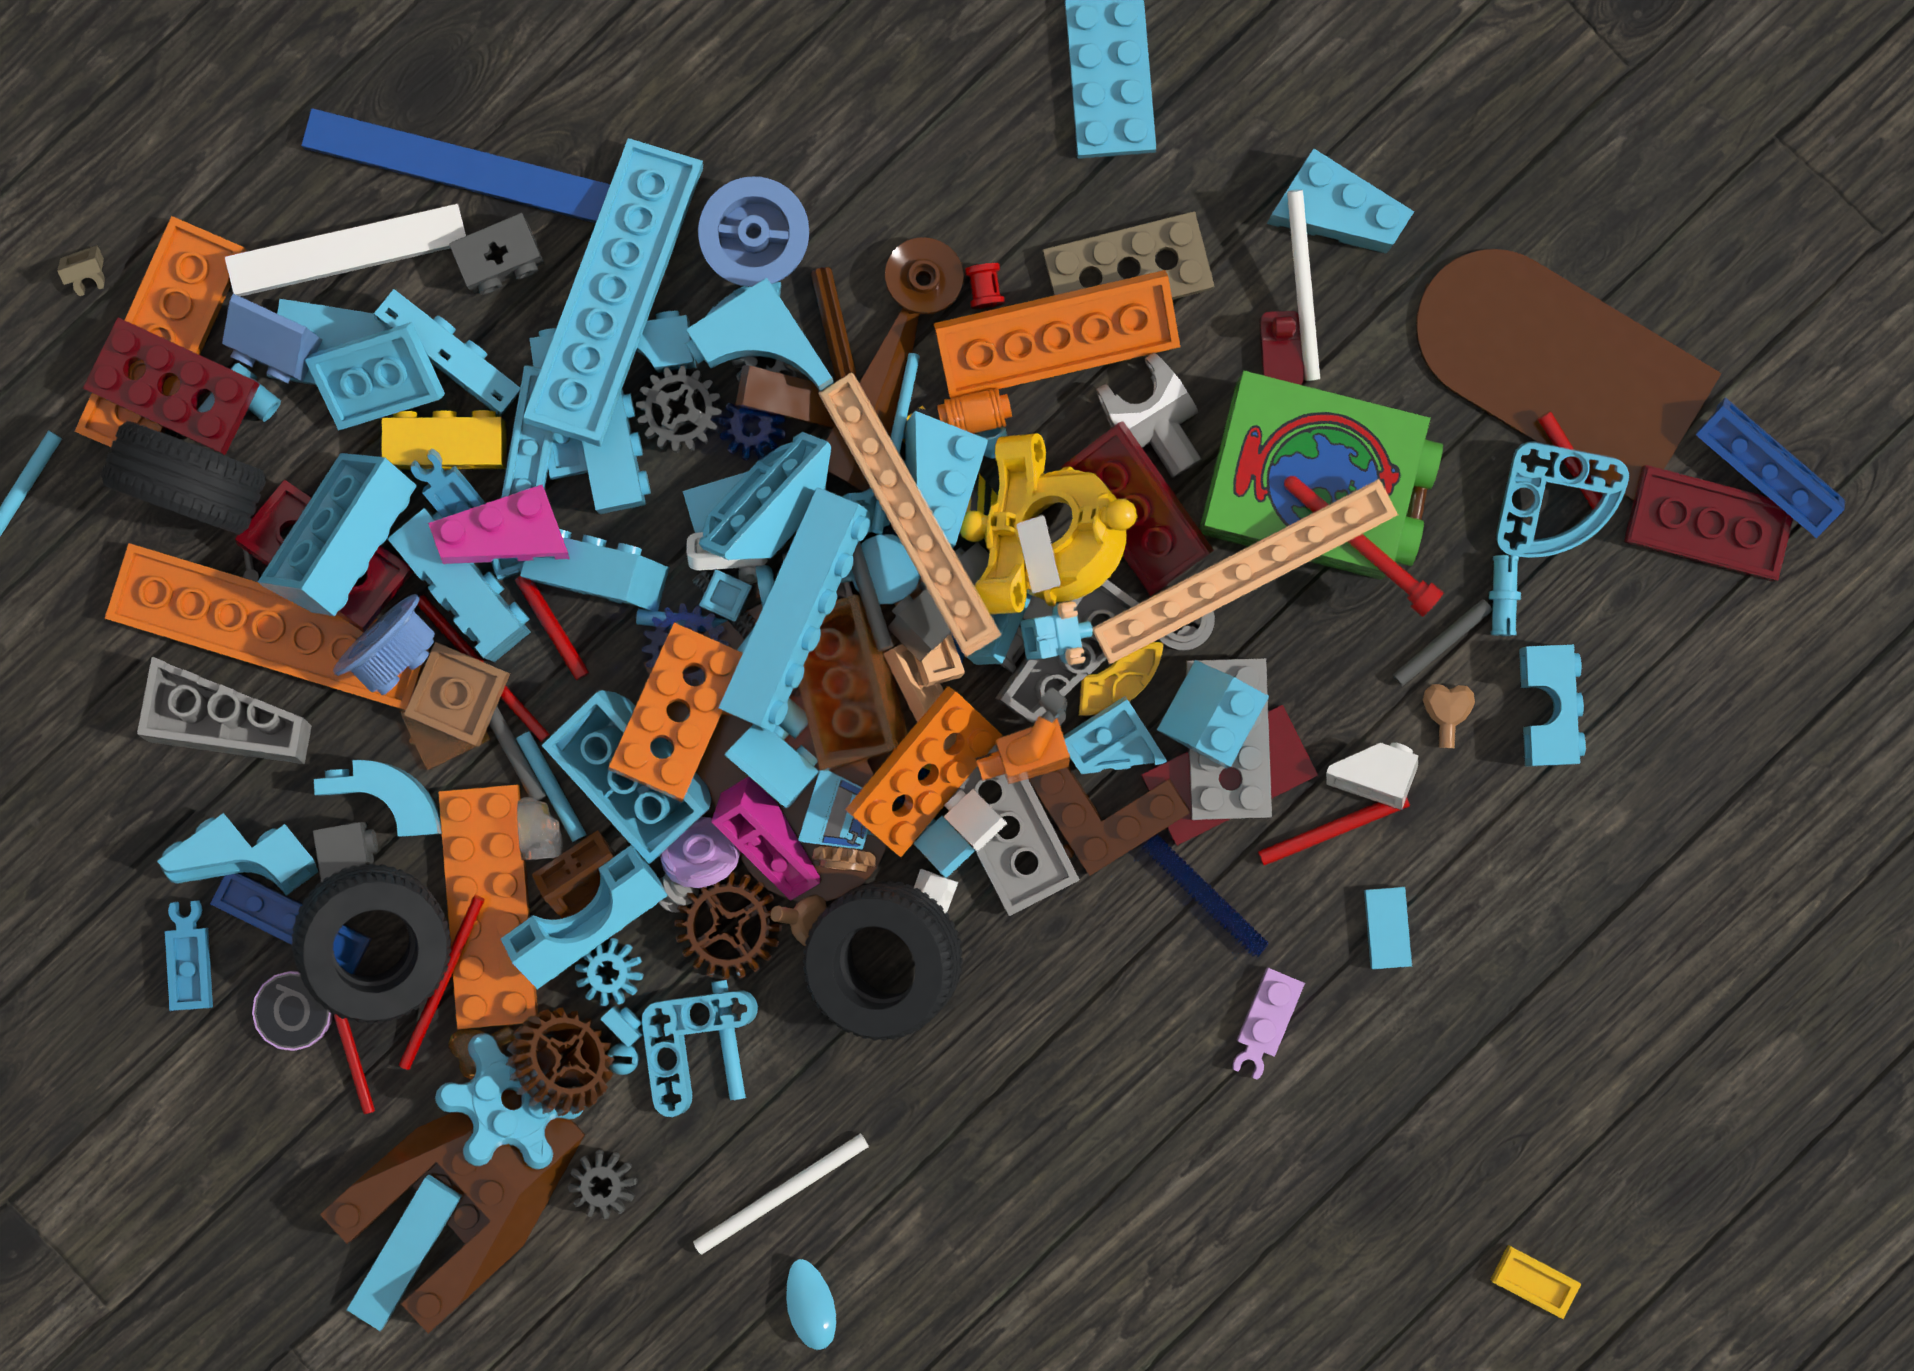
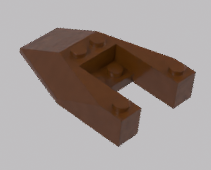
(492, 1217)

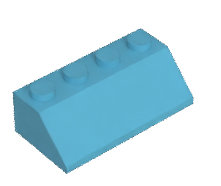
(338, 533)

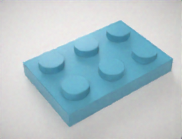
(375, 376)

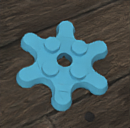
(491, 1120)

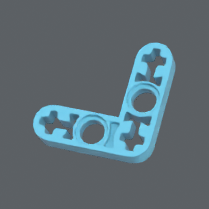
(680, 1025)

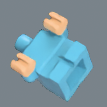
(1056, 635)

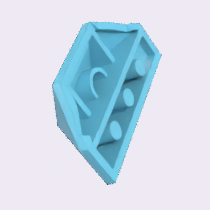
(768, 501)

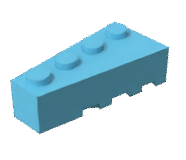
(462, 589)

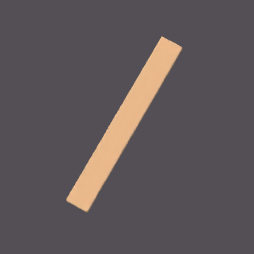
(910, 515)
(1244, 571)

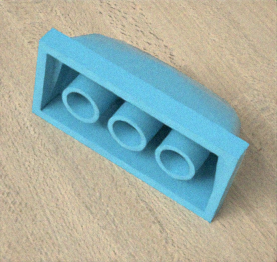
(641, 814)

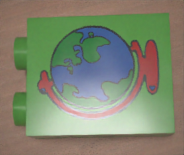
(1333, 449)

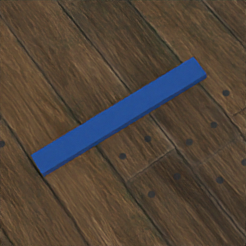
(454, 165)

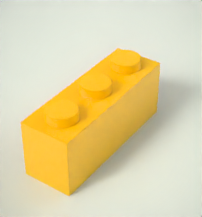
(460, 441)

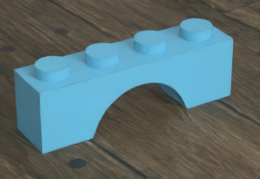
(660, 343)
(548, 947)

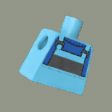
(826, 816)

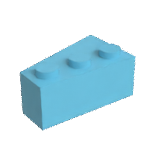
(1344, 206)
(943, 467)
(602, 572)

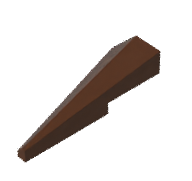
(882, 387)

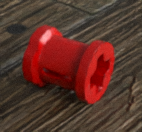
(985, 285)

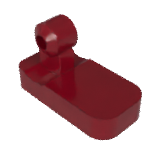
(1281, 346)

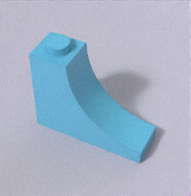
(756, 326)

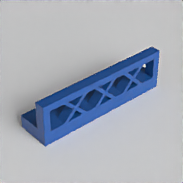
(1771, 468)

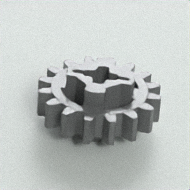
(694, 417)

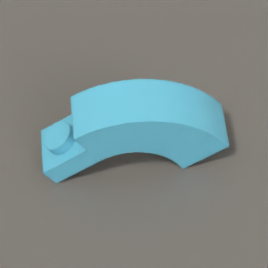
(405, 796)

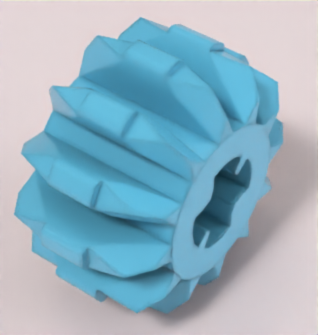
(598, 980)

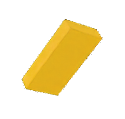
(1535, 1282)

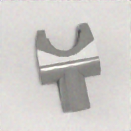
(1158, 418)

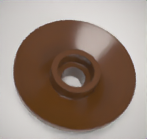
(926, 258)

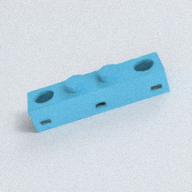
(465, 361)

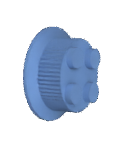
(753, 231)
(388, 647)

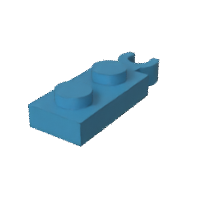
(447, 490)
(188, 961)

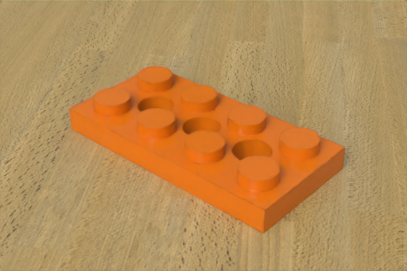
(650, 720)
(900, 771)

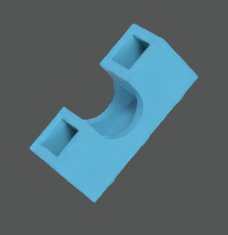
(1554, 671)

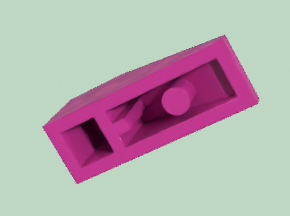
(764, 836)

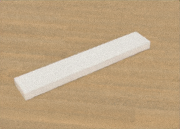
(344, 250)

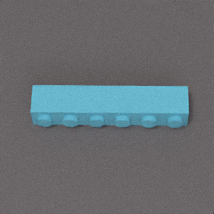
(796, 610)

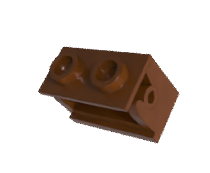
(574, 876)

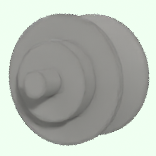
(676, 894)

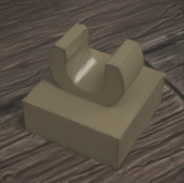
(82, 265)

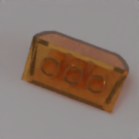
(850, 691)

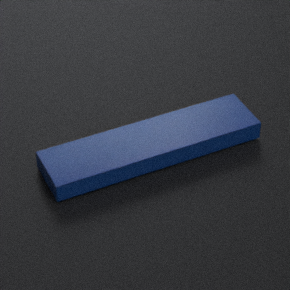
(277, 914)

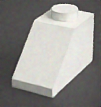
(1377, 773)
(973, 818)

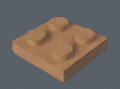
(457, 694)

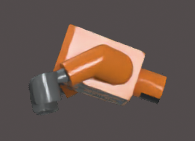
(1033, 749)

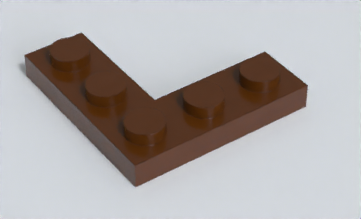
(1099, 840)

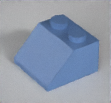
(268, 339)

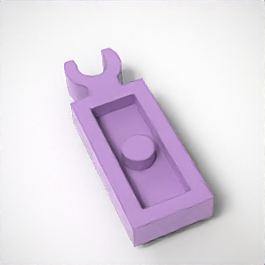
(1267, 1018)

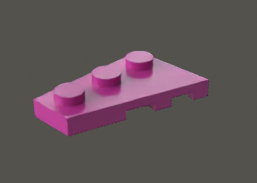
(505, 528)

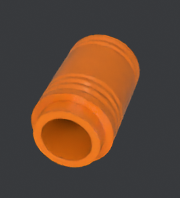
(976, 411)

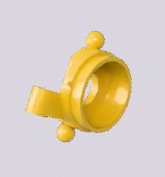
(1082, 556)

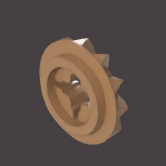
(844, 858)

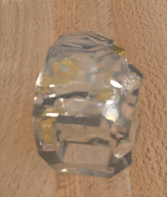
(537, 830)

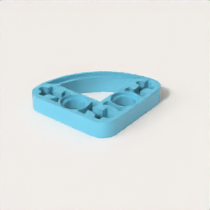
(1536, 481)

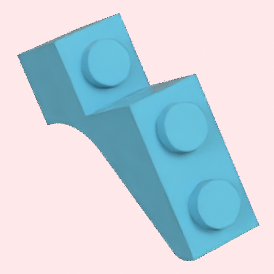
(221, 851)

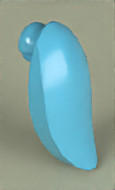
(810, 1305)

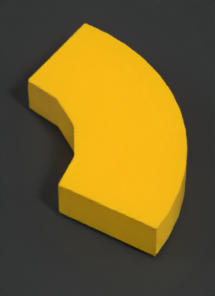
(1124, 678)

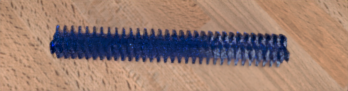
(1206, 895)

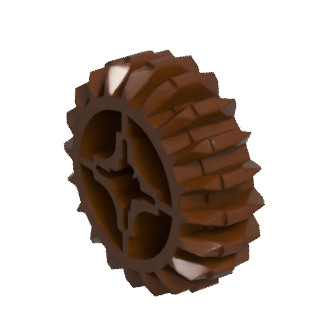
(699, 944)
(539, 1057)

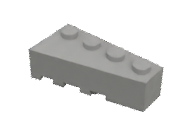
(1036, 676)
(211, 717)

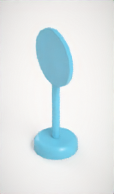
(888, 565)

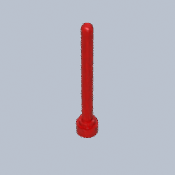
(1419, 594)

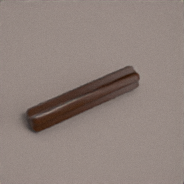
(833, 322)

